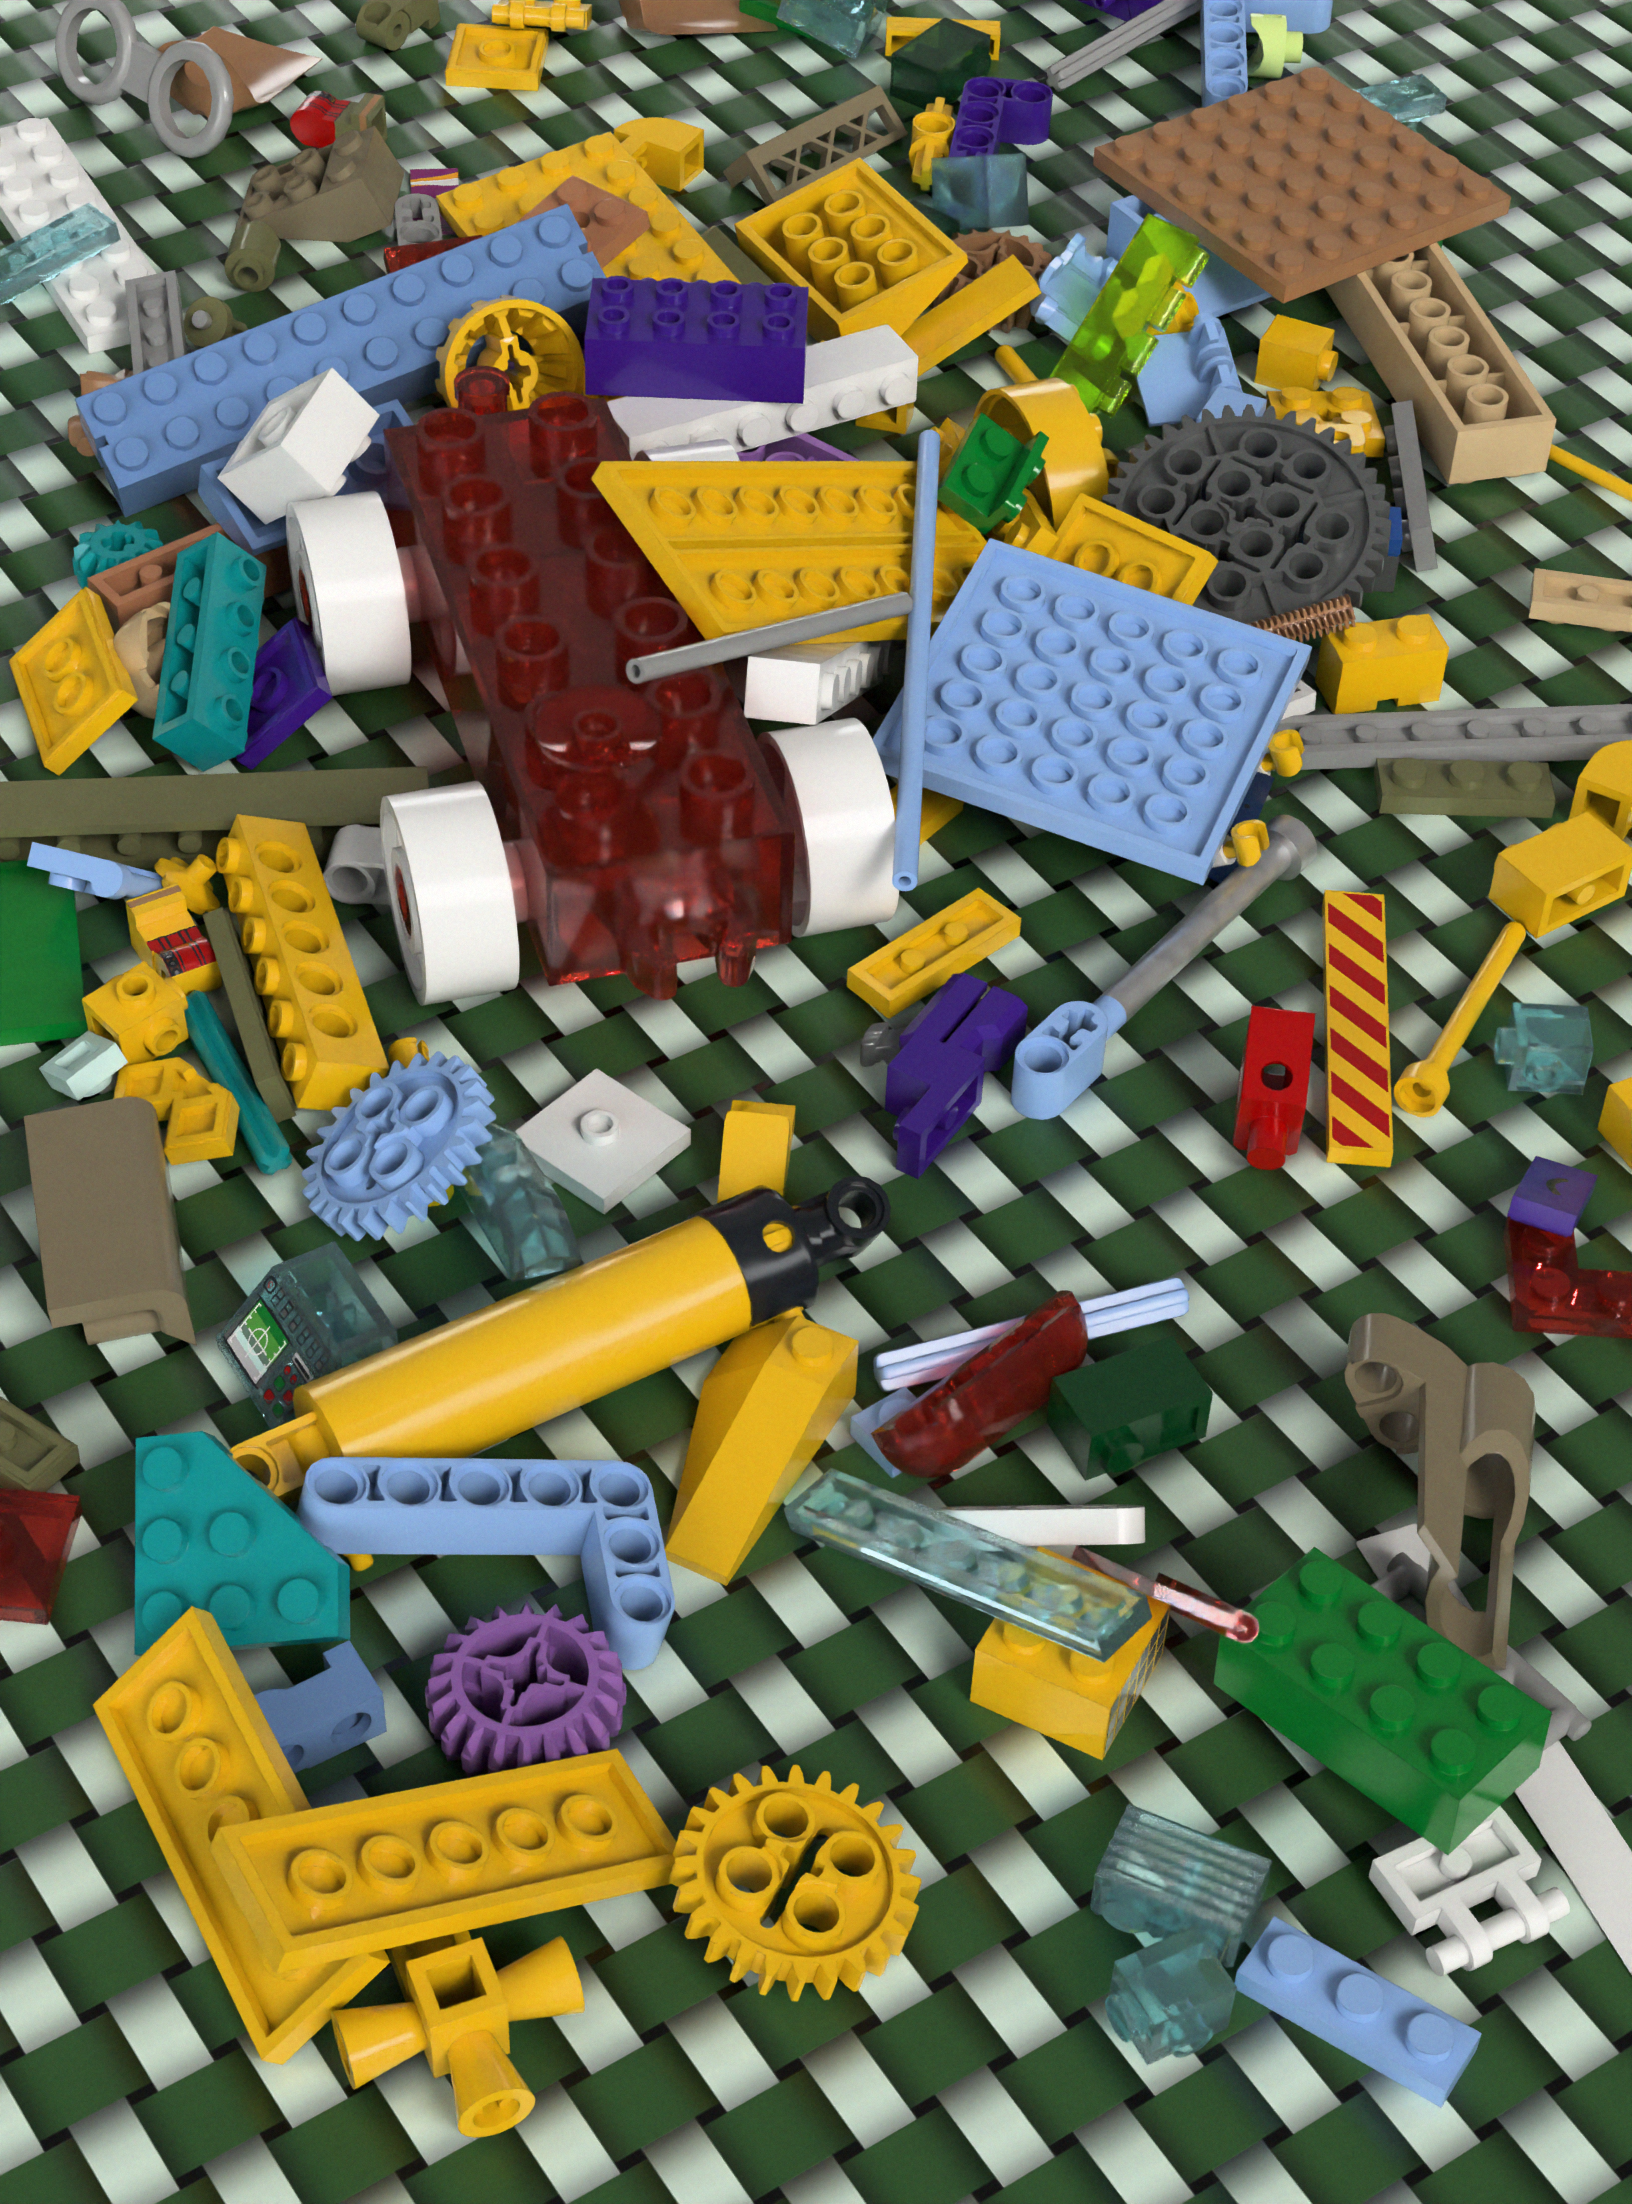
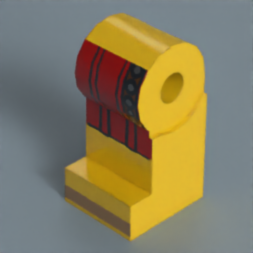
(170, 940)

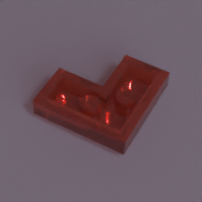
(1556, 1295)

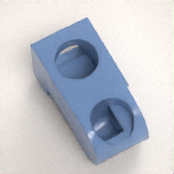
(326, 1711)

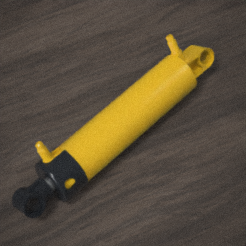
(572, 1336)

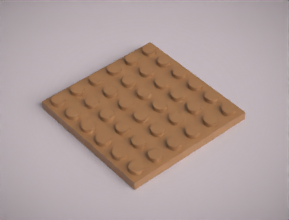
(1301, 183)

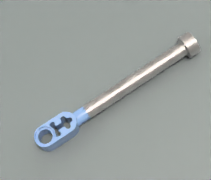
(1069, 1046)

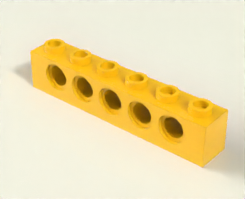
(300, 961)

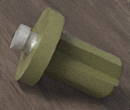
(210, 321)

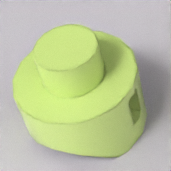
(1274, 46)

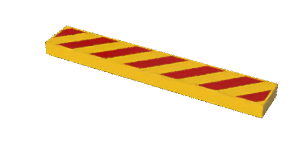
(1356, 1030)

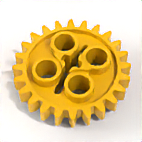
(734, 1844)

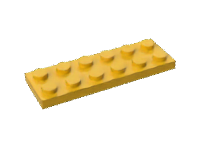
(207, 1762)
(443, 1858)

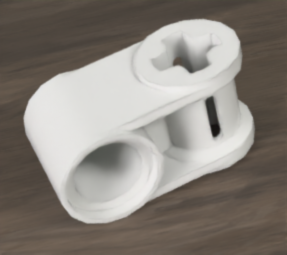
(357, 866)

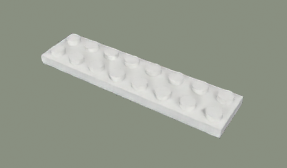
(45, 183)

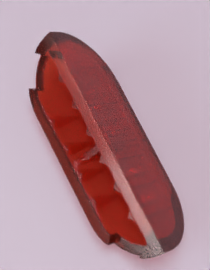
(987, 1392)

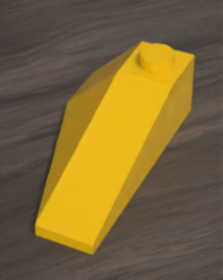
(754, 1436)

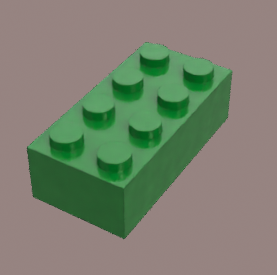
(1384, 1700)

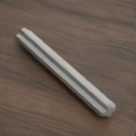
(1119, 42)

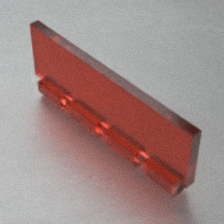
(1183, 1598)

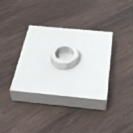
(602, 1140)

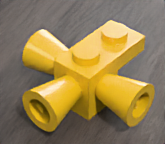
(461, 2020)

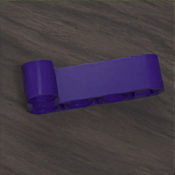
(999, 112)

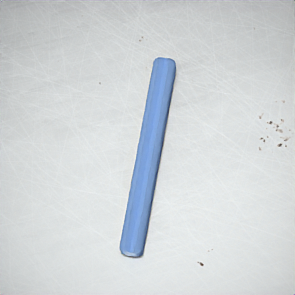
(1103, 1314)

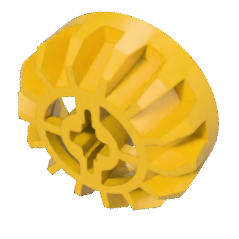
(555, 348)

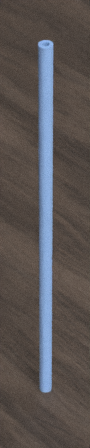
(916, 666)

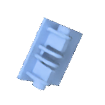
(1186, 371)

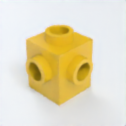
(139, 1013)

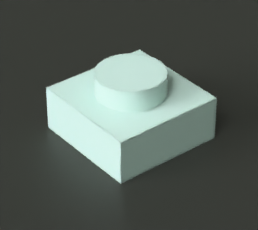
(84, 1066)

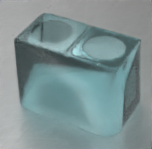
(982, 189)

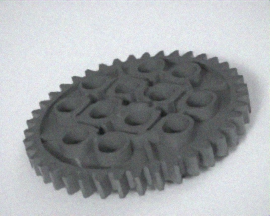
(1264, 496)

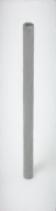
(767, 637)

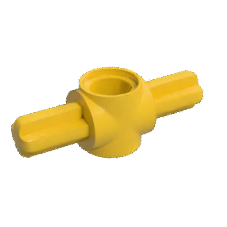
(930, 139)

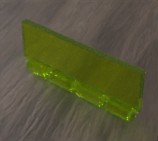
(1132, 299)

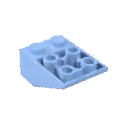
(1218, 286)

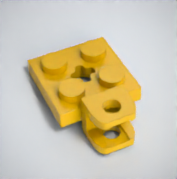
(1344, 409)

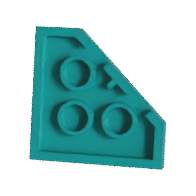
(228, 1548)

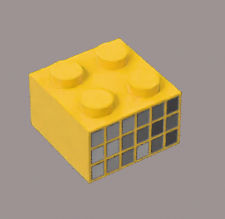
(1063, 1689)

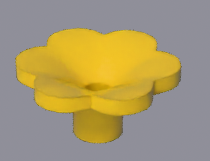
(192, 880)

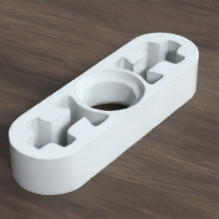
(1058, 1523)

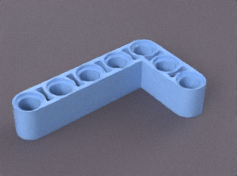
(1224, 38)
(510, 1509)

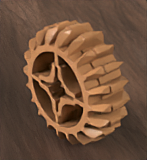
(984, 253)

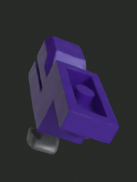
(941, 1063)

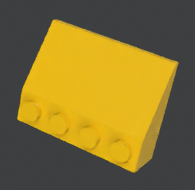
(856, 249)

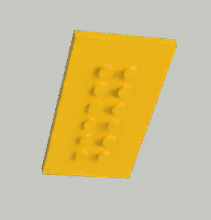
(785, 538)

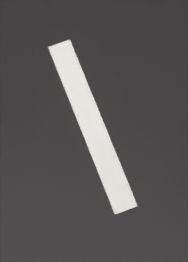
(1554, 1794)

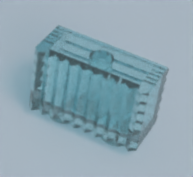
(1175, 1877)

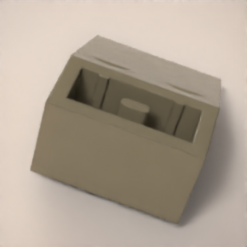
(328, 191)

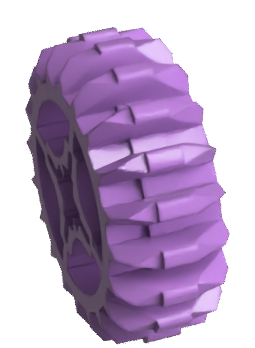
(521, 1677)

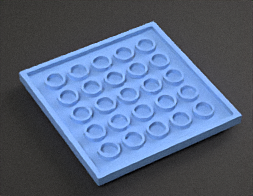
(1098, 709)

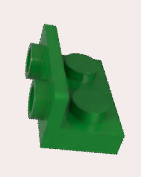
(990, 474)

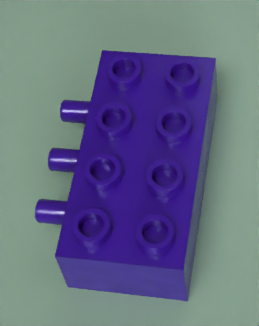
(696, 340)

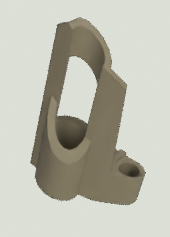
(1473, 1461)

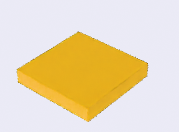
(497, 57)

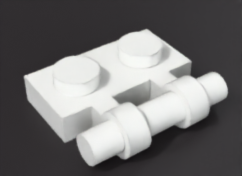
(1439, 1889)

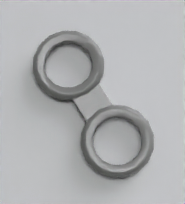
(146, 75)

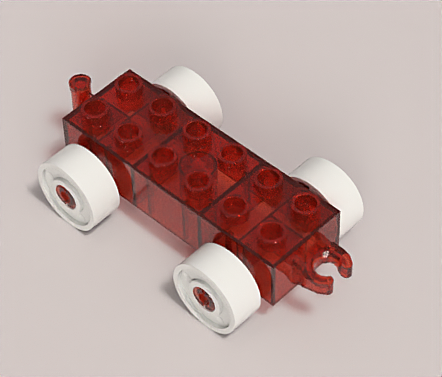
(544, 591)

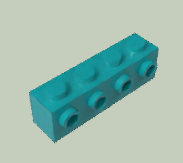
(210, 652)

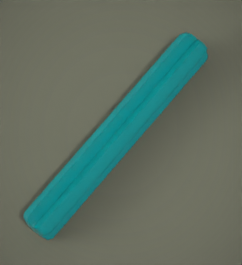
(227, 1069)

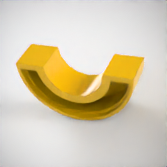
(1074, 444)

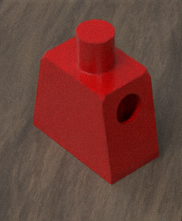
(1271, 1105)

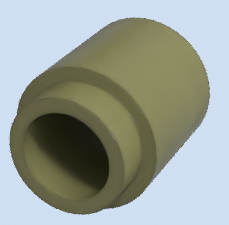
(253, 256)

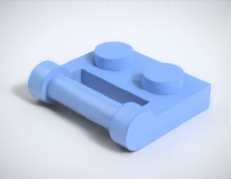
(92, 873)

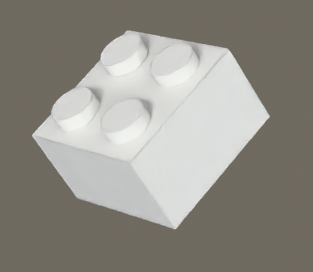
(300, 446)

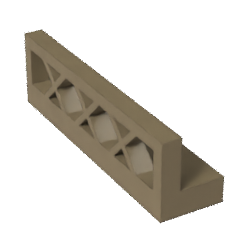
(818, 135)

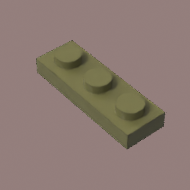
(1464, 788)

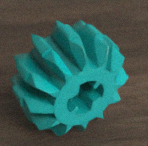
(110, 547)

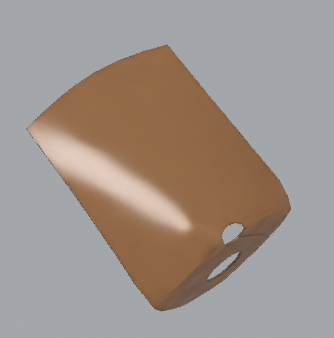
(690, 17)
(255, 70)

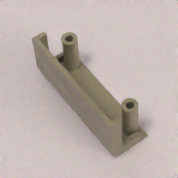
(108, 1221)

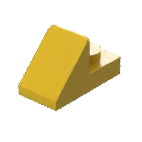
(755, 1147)

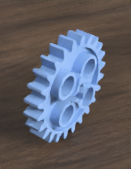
(398, 1146)

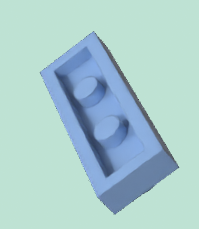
(1357, 2011)

